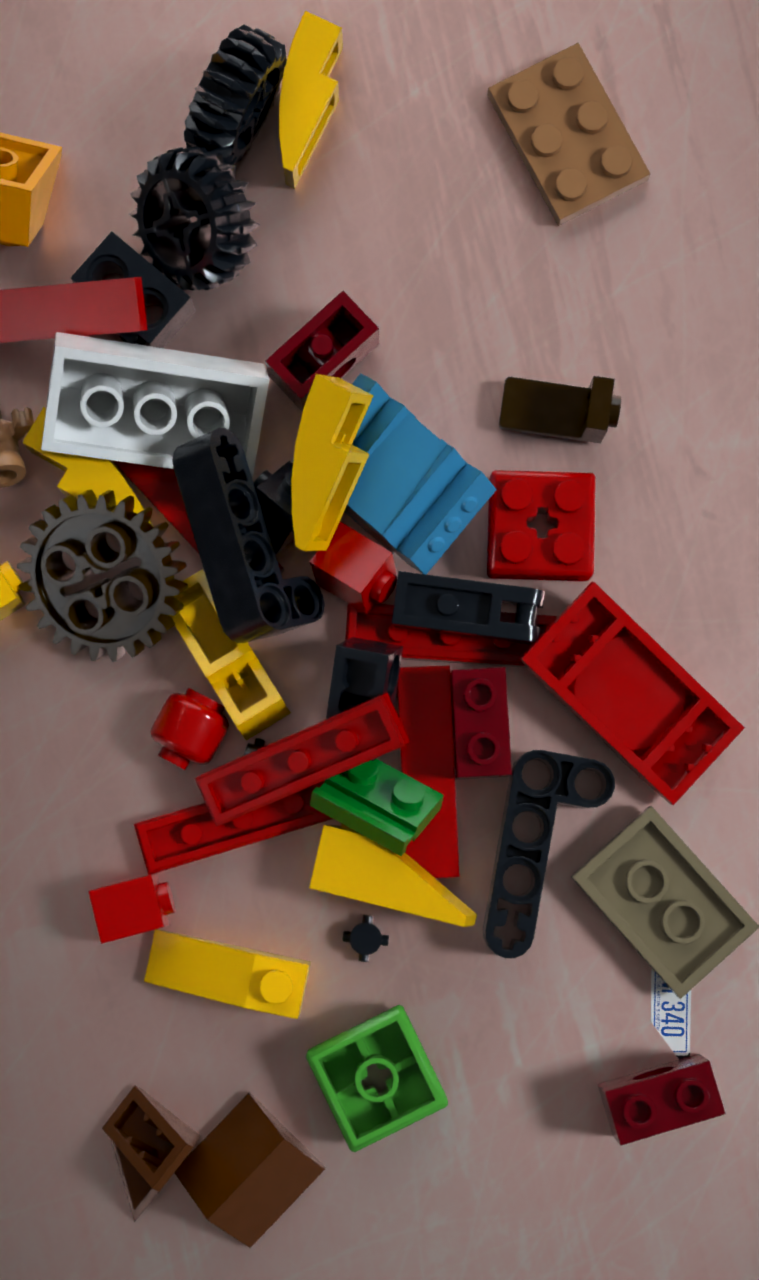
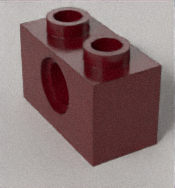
(324, 346)
(480, 723)
(661, 1099)

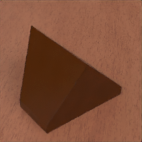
(147, 1146)

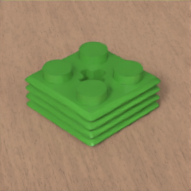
(362, 1110)

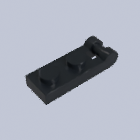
(466, 607)

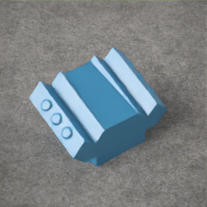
(414, 486)

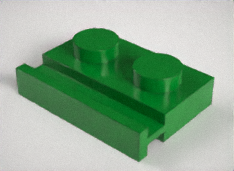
(379, 803)

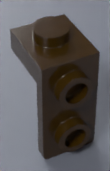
(560, 408)

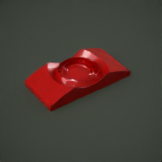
(631, 693)

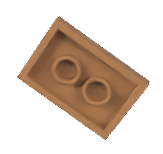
(568, 134)

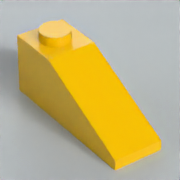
(370, 873)
(228, 973)

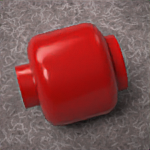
(189, 728)

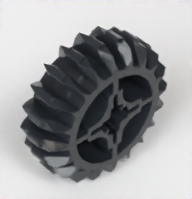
(236, 93)
(186, 186)

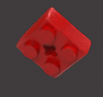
(515, 548)

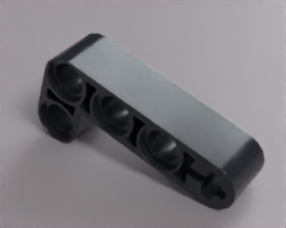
(236, 544)
(534, 855)

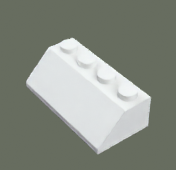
(147, 400)

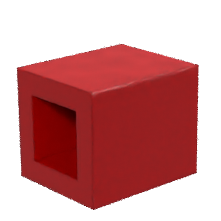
(355, 569)
(131, 907)

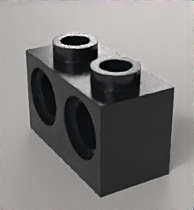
(118, 257)
(363, 672)

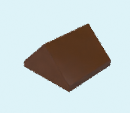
(248, 1171)

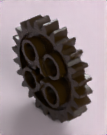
(122, 619)

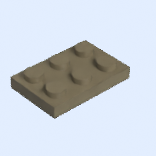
(665, 902)

